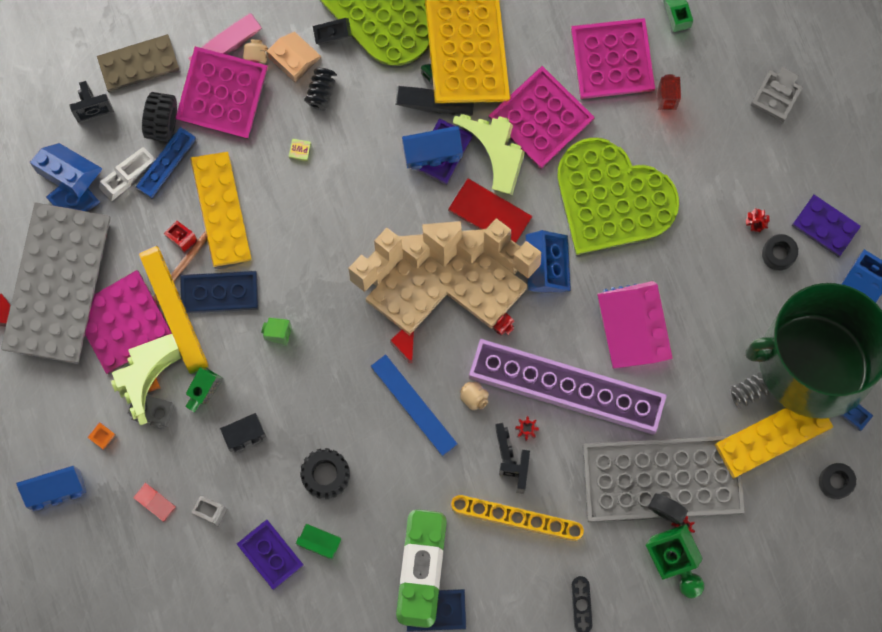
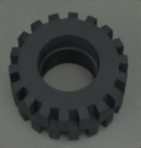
(159, 116)
(320, 457)

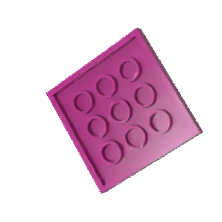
(612, 58)
(221, 92)
(543, 117)
(123, 319)

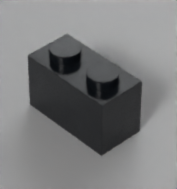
(243, 432)

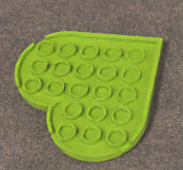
(386, 29)
(610, 199)

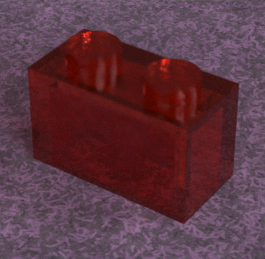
(669, 92)

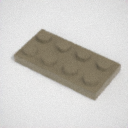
(138, 63)

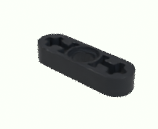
(575, 590)

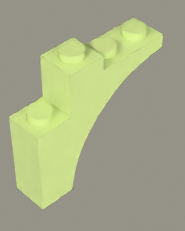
(495, 137)
(145, 365)

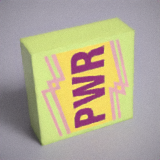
(299, 150)

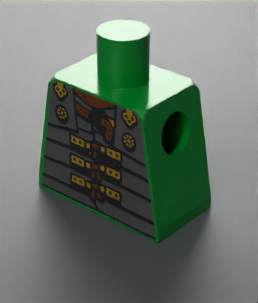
(208, 382)

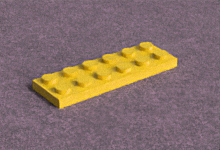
(220, 209)
(768, 440)

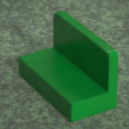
(318, 541)

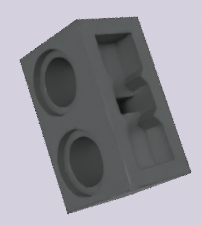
(152, 405)

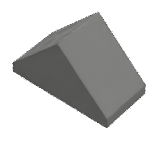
(209, 510)

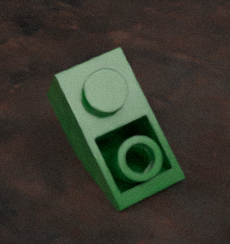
(678, 14)

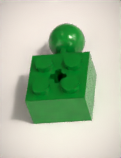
(675, 554)

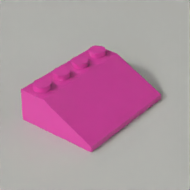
(635, 325)

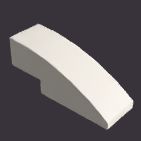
(126, 173)

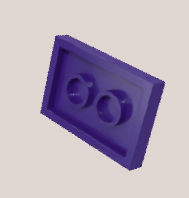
(445, 170)
(826, 225)
(270, 554)

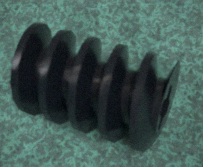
(319, 88)

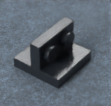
(90, 106)
(520, 471)

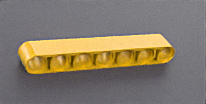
(173, 309)
(526, 515)

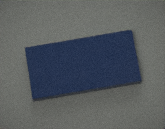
(219, 292)

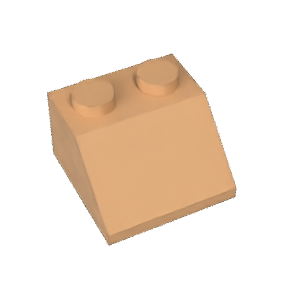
(293, 55)

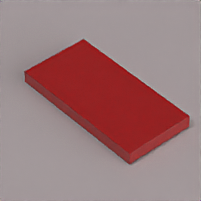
(482, 207)

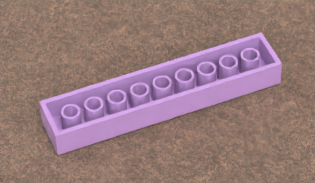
(567, 386)

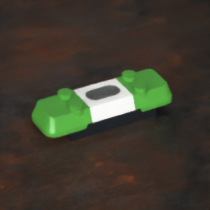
(421, 568)

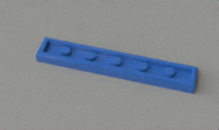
(414, 405)

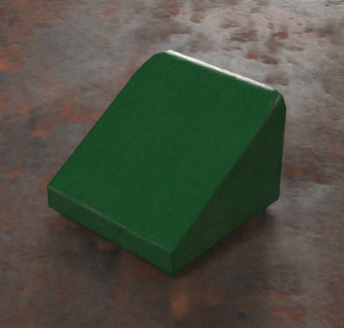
(426, 71)

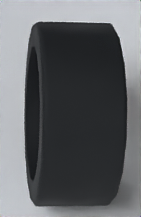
(668, 508)

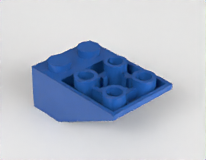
(866, 275)

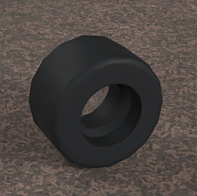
(780, 240)
(846, 472)

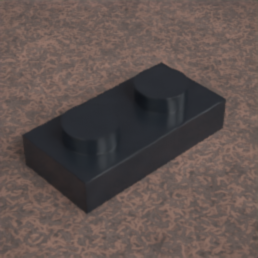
(332, 31)
(502, 436)

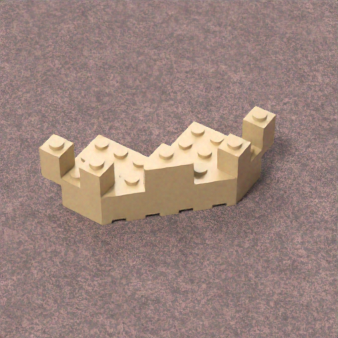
(468, 266)

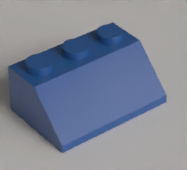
(432, 147)
(65, 168)
(554, 271)
(52, 488)

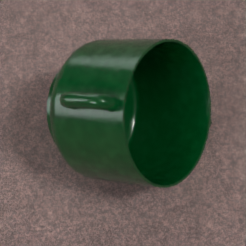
(822, 350)

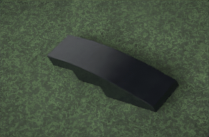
(424, 100)

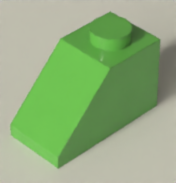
(277, 330)

